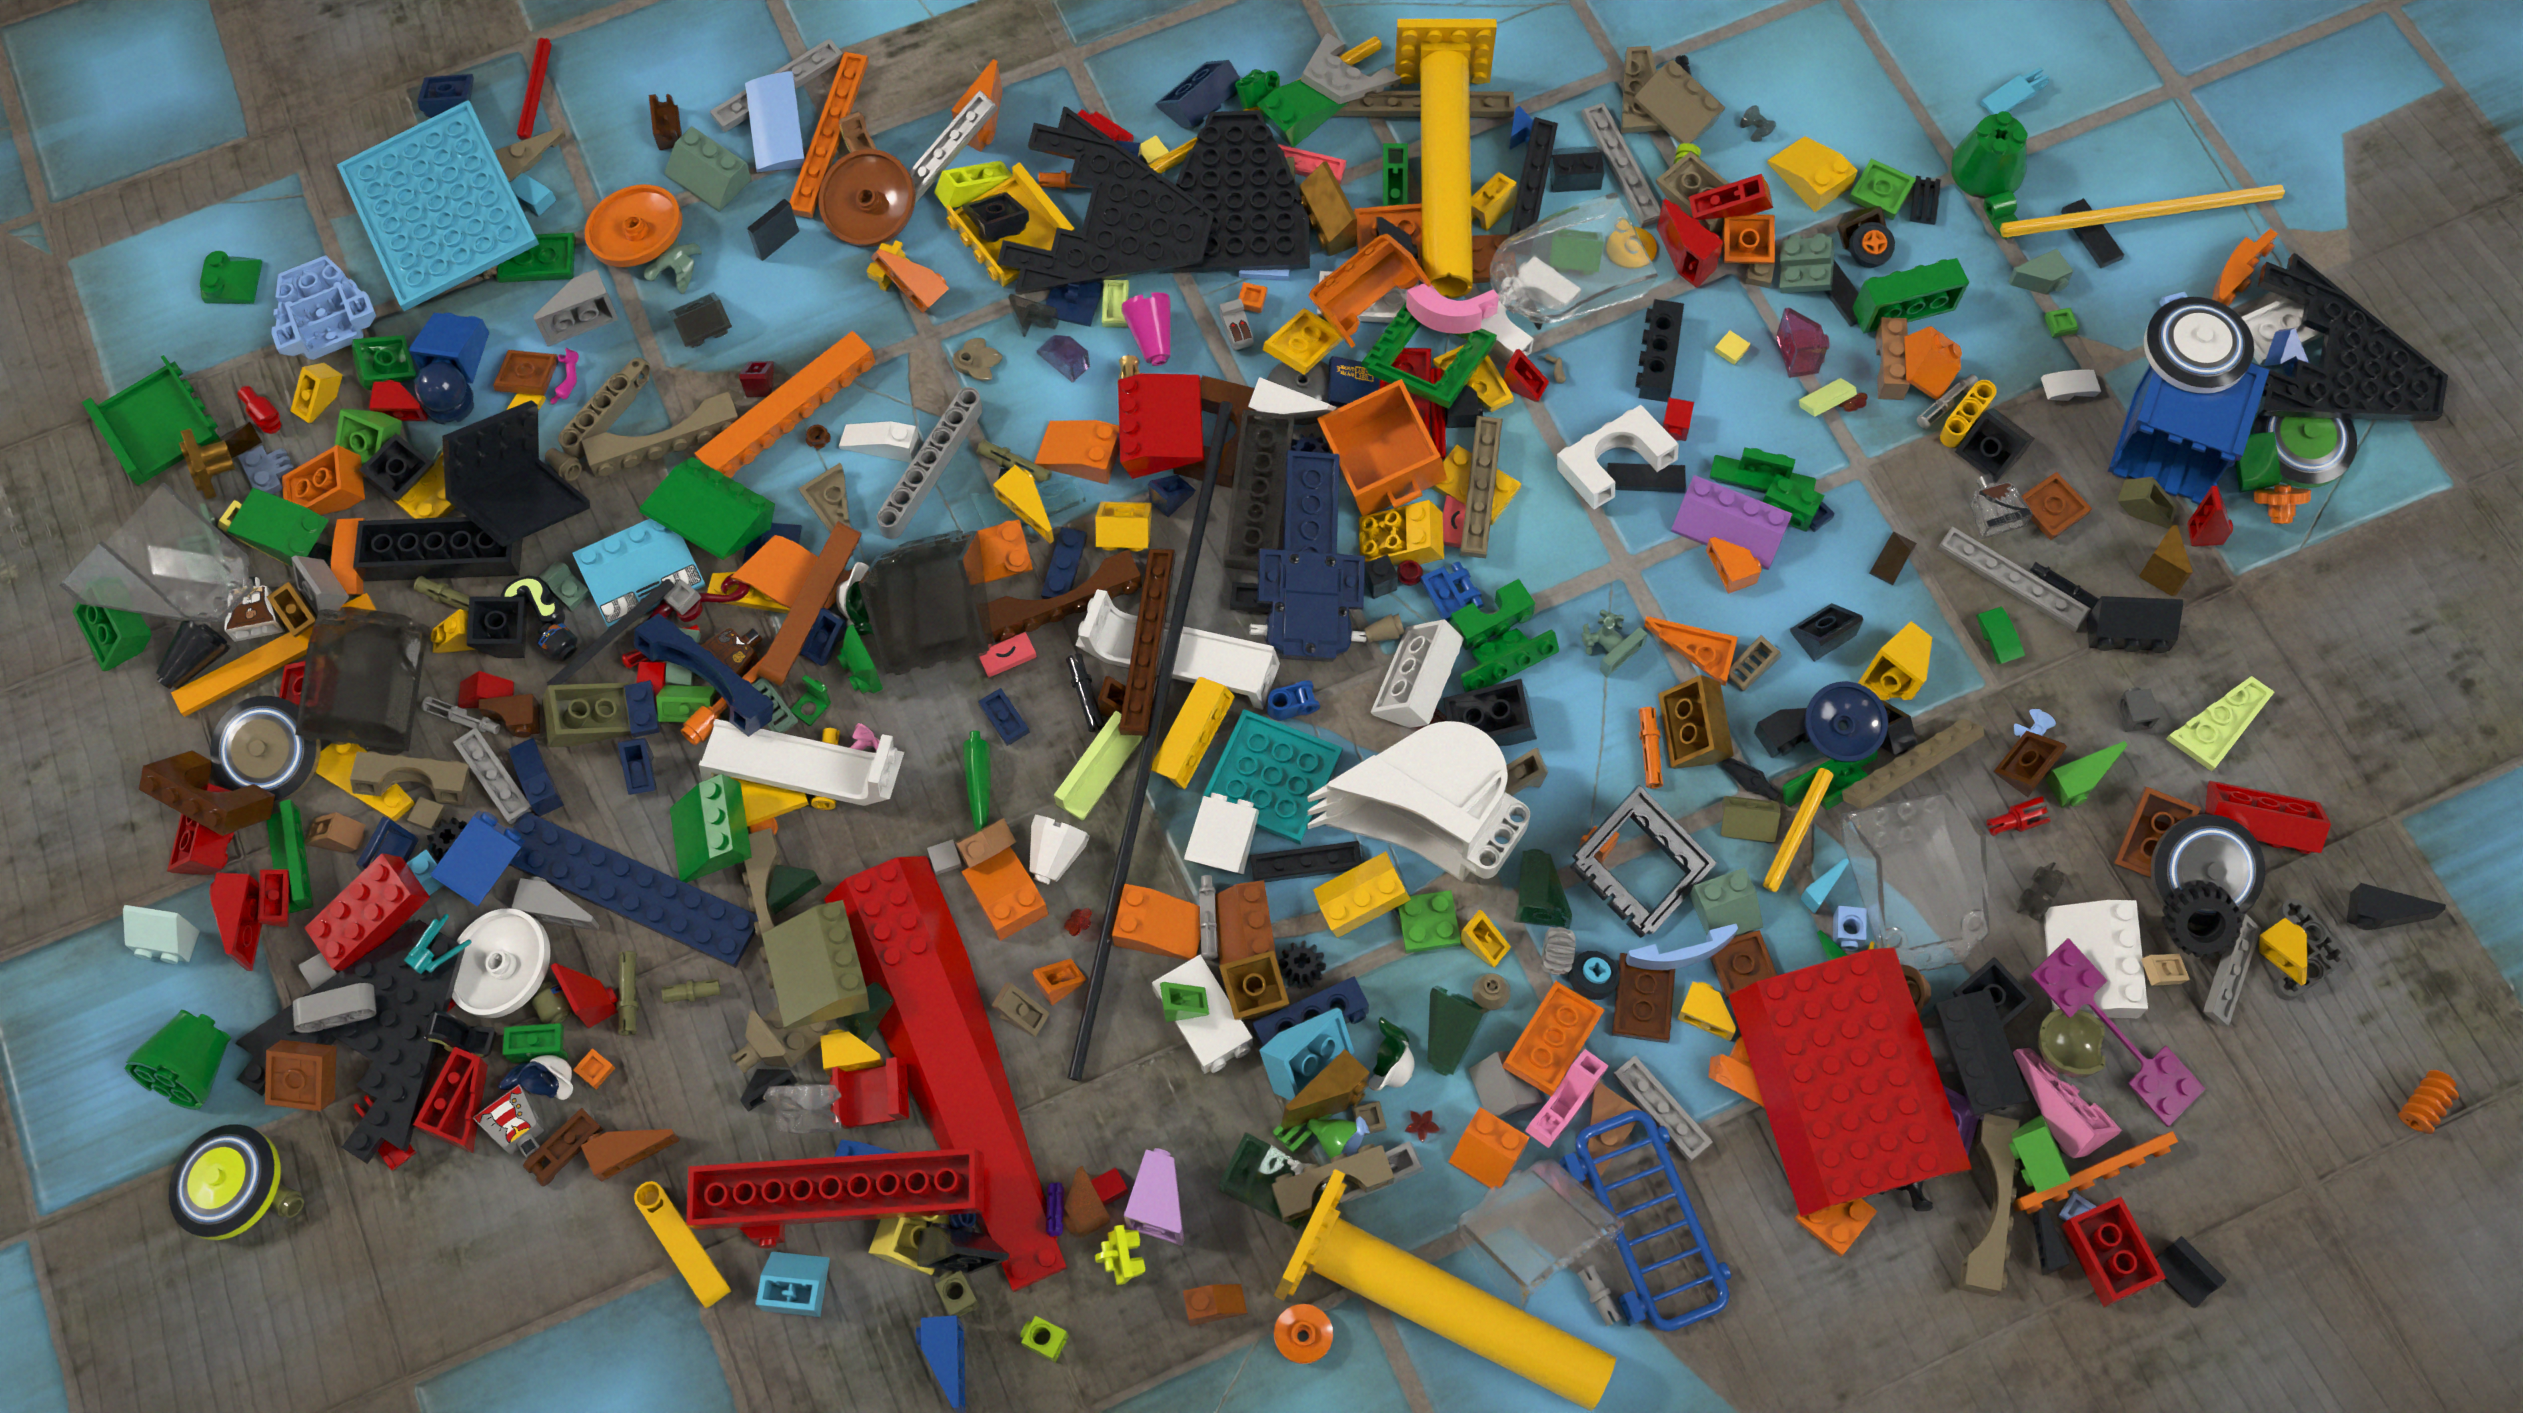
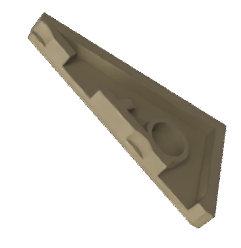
(526, 153)
(828, 497)

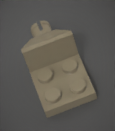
(778, 1046)

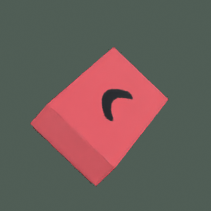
(1453, 522)
(1007, 654)

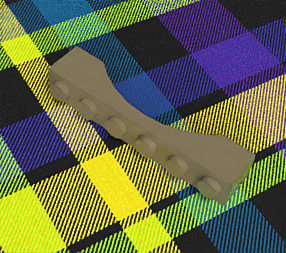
(614, 452)
(759, 878)
(1984, 1267)

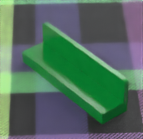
(290, 853)

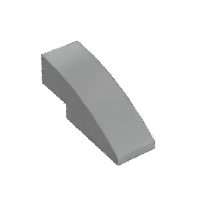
(1403, 1163)

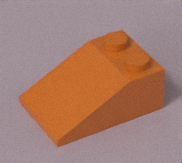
(990, 84)
(1080, 449)
(326, 482)
(1005, 893)
(1157, 923)

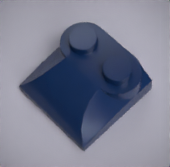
(444, 93)

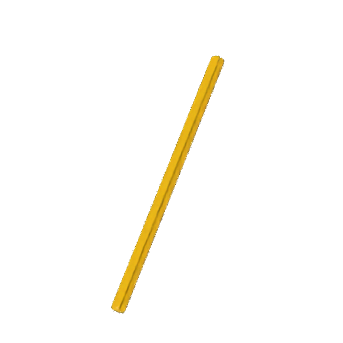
(1178, 155)
(2141, 210)

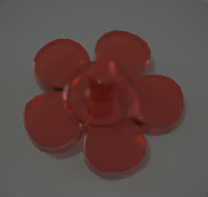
(1855, 402)
(1078, 920)

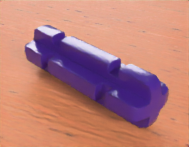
(1055, 1209)

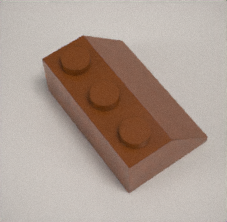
(1243, 922)

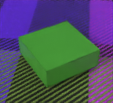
(2061, 322)

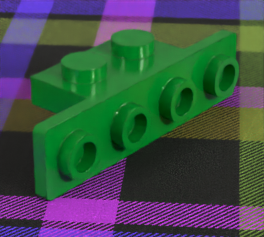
(1757, 470)
(1506, 657)
(1844, 776)

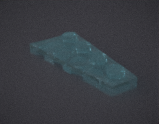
(1055, 496)

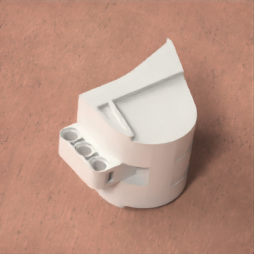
(1433, 796)

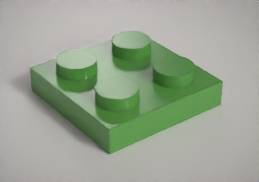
(1882, 187)
(1429, 922)

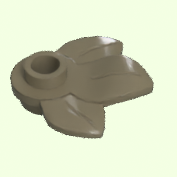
(979, 359)

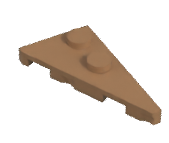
(1604, 1106)

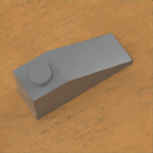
(549, 905)

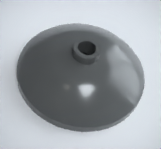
(1315, 386)

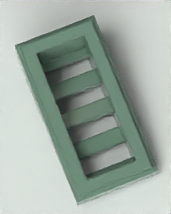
(766, 688)

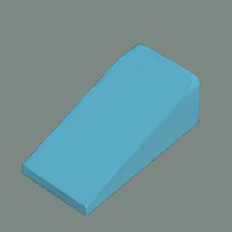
(532, 194)
(1818, 890)

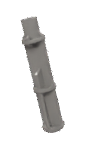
(1947, 401)
(460, 716)
(1208, 919)

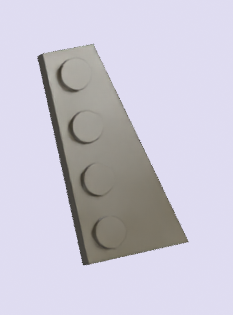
(1637, 72)

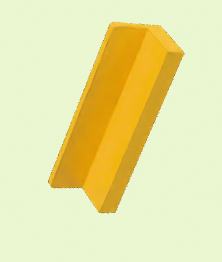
(1192, 731)

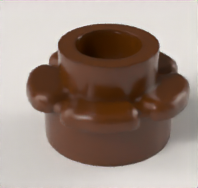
(816, 431)

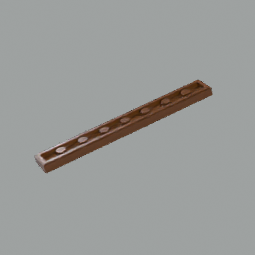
(1147, 642)

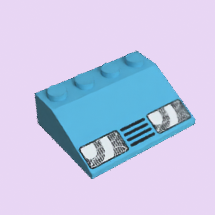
(632, 565)

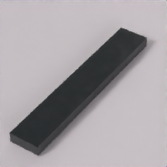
(1533, 175)
(612, 633)

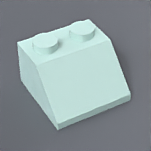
(158, 934)

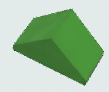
(1183, 1001)

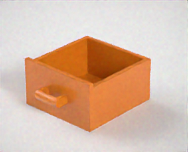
(1383, 449)

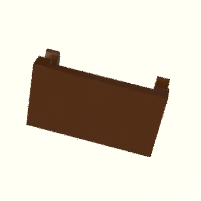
(665, 121)

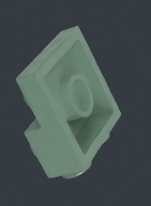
(1806, 263)

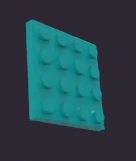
(1275, 771)

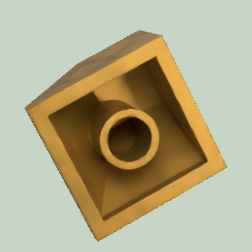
(1254, 986)

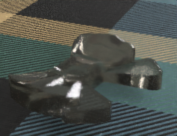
(1753, 117)

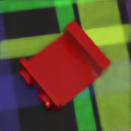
(871, 1094)

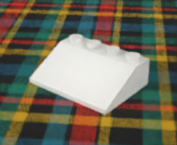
(2112, 942)

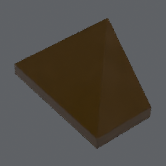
(1854, 219)
(240, 439)
(1893, 558)

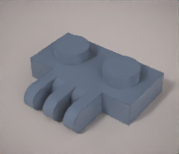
(266, 469)

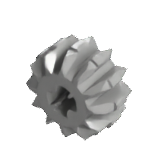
(1558, 951)

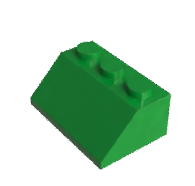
(112, 633)

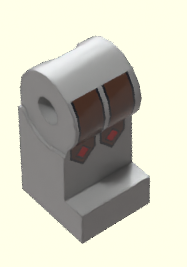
(1236, 324)

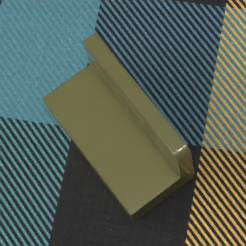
(1750, 819)

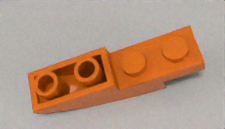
(2241, 266)

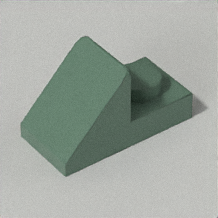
(565, 585)

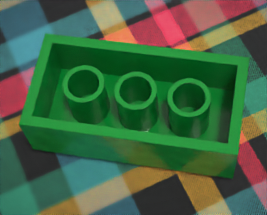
(1911, 294)

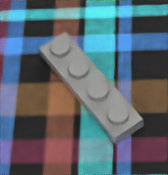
(493, 775)
(2231, 973)
(1663, 1108)

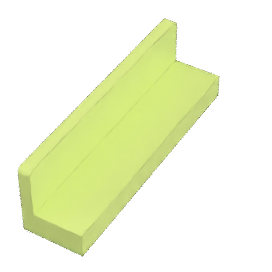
(1096, 769)

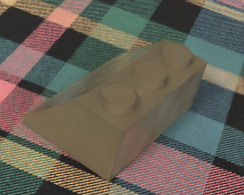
(1679, 103)

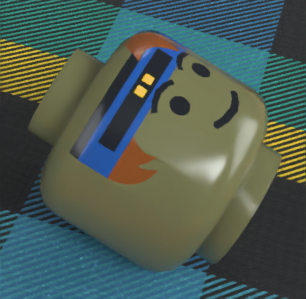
(551, 1004)

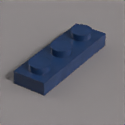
(1064, 563)

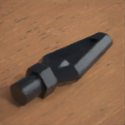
(1750, 778)

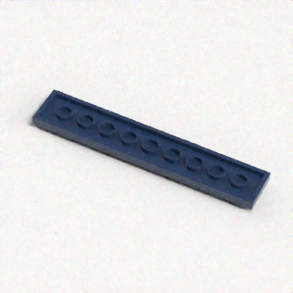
(633, 890)

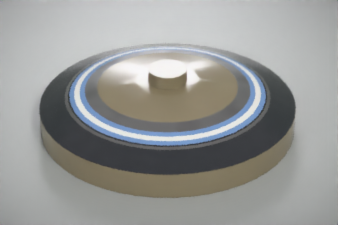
(260, 747)

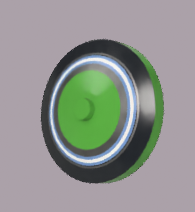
(2310, 448)

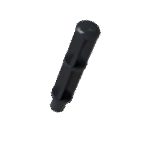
(2064, 585)

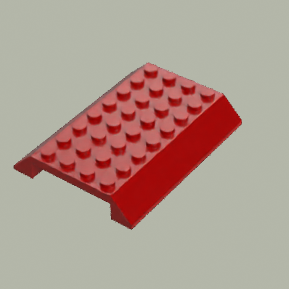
(1848, 1080)

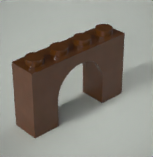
(1212, 393)
(177, 785)

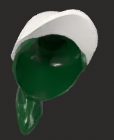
(851, 602)
(1394, 1058)

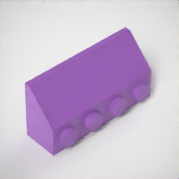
(1733, 517)

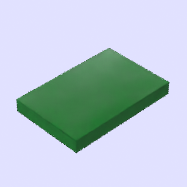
(547, 261)

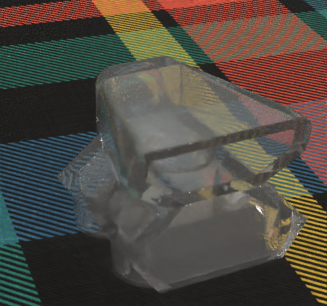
(804, 1108)

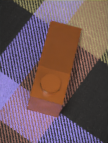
(619, 1150)

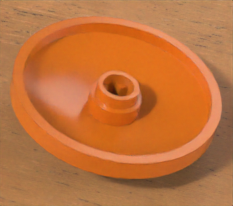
(633, 225)

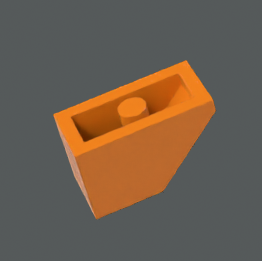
(1733, 564)

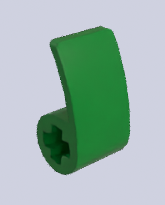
(2001, 209)

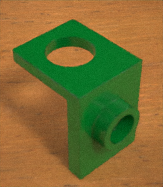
(815, 694)

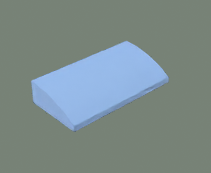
(775, 122)

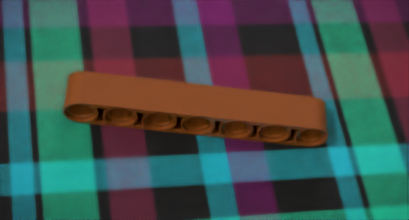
(808, 603)

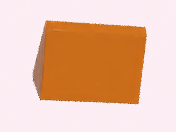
(1749, 239)

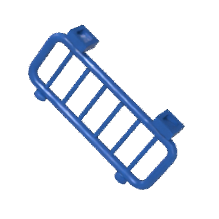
(1633, 1305)

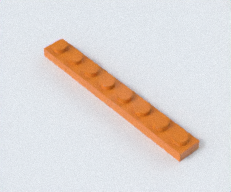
(828, 134)

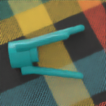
(420, 957)

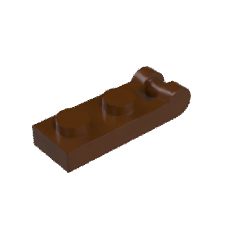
(562, 1147)

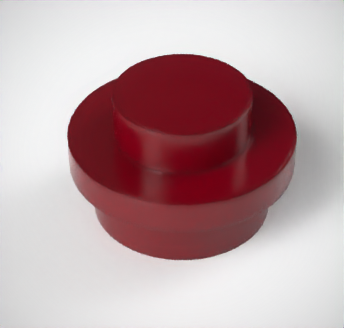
(1409, 573)

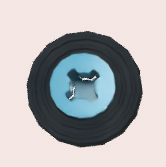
(1584, 979)

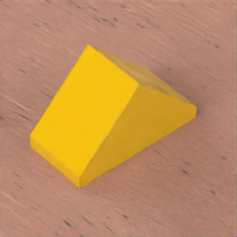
(1484, 939)

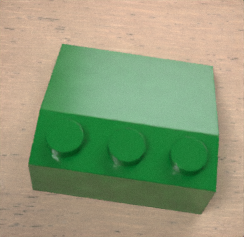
(710, 828)

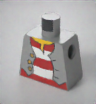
(512, 1122)

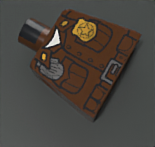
(735, 650)

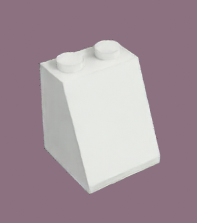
(1222, 833)

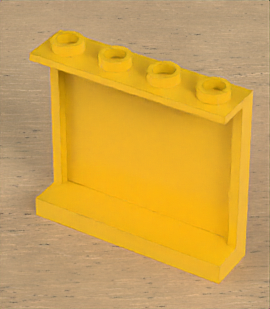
(1039, 231)

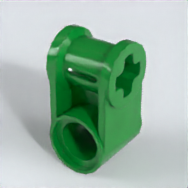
(1256, 87)

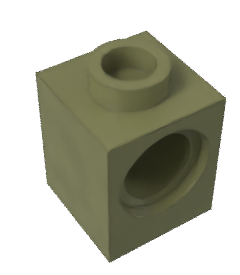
(965, 1303)

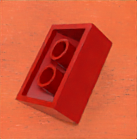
(197, 847)

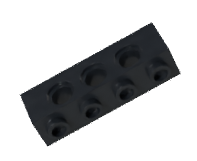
(1667, 316)

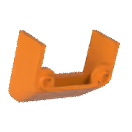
(1363, 282)

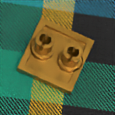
(205, 461)

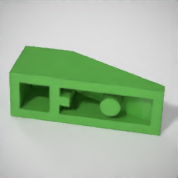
(2077, 779)

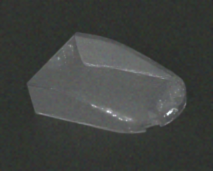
(1573, 263)

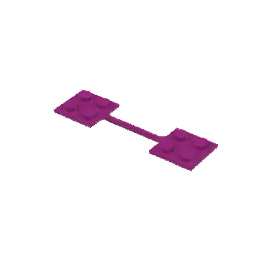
(2164, 1079)

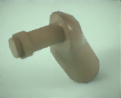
(1558, 369)

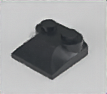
(997, 216)

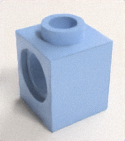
(1852, 917)

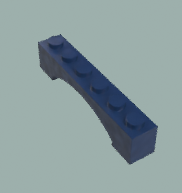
(664, 641)

